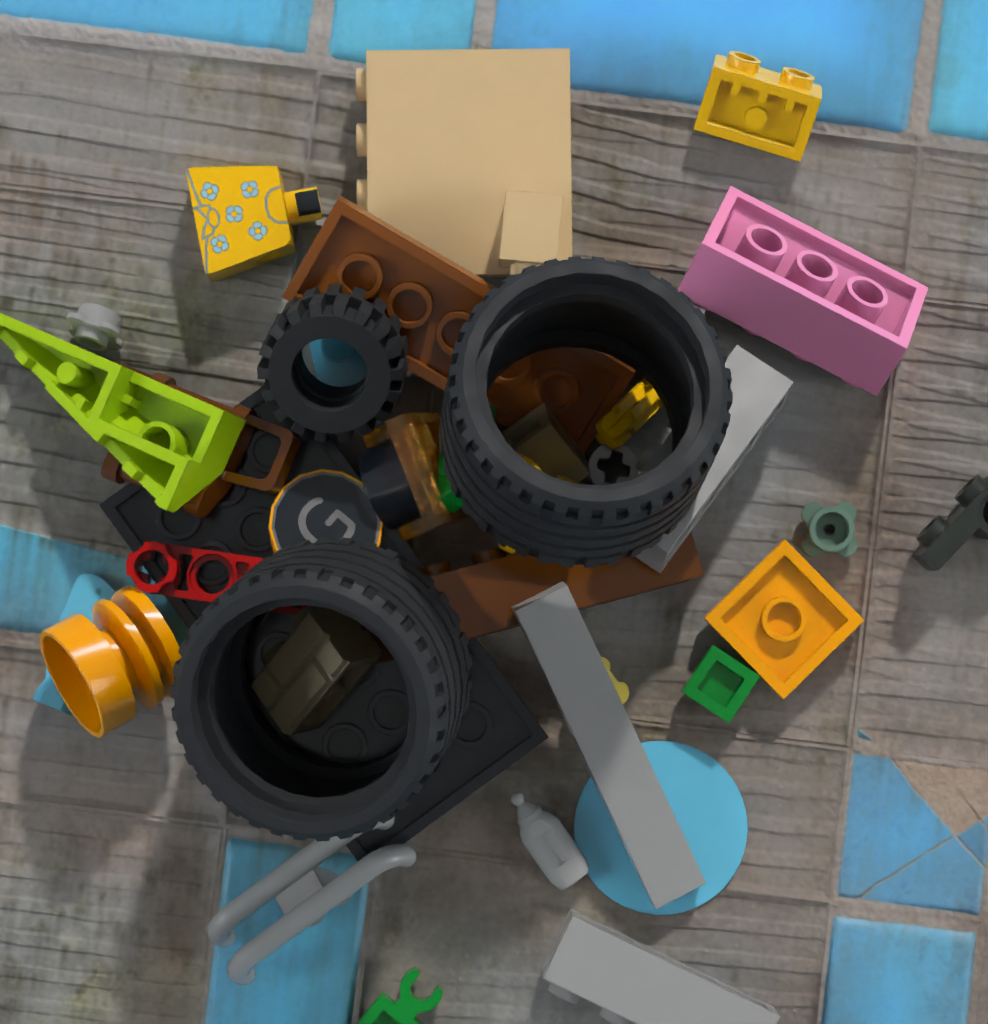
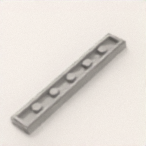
(608, 744)

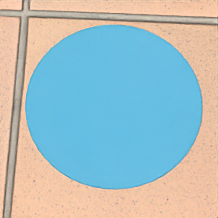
(706, 809)

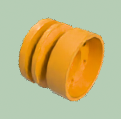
(111, 661)

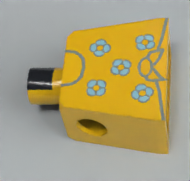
(246, 216)

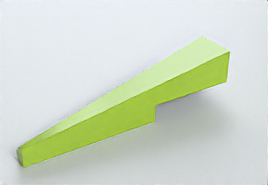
(153, 430)

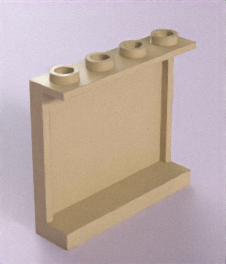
(456, 135)

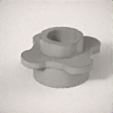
(95, 327)

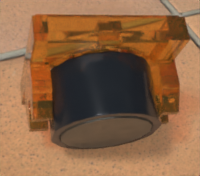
(403, 475)

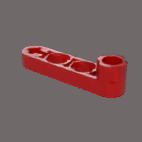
(173, 556)

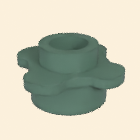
(842, 539)

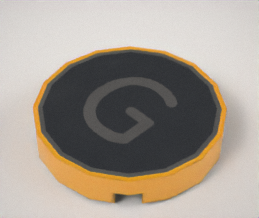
(322, 507)

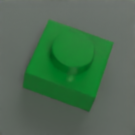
(720, 683)

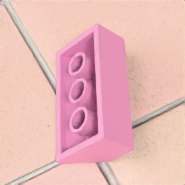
(804, 291)

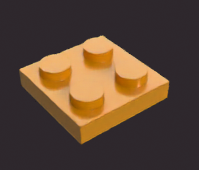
(783, 619)

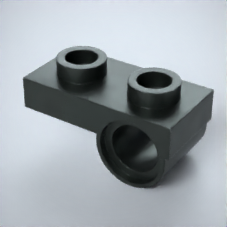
(944, 537)

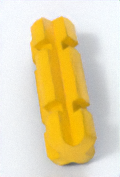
(628, 415)

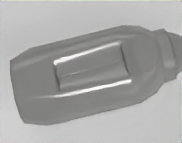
(549, 844)

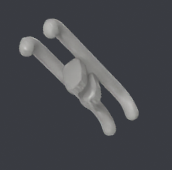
(303, 895)

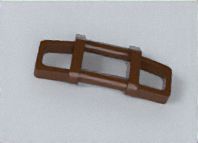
(209, 497)

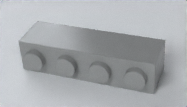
(757, 399)
(641, 982)

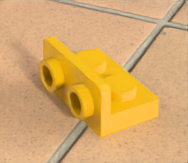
(759, 105)

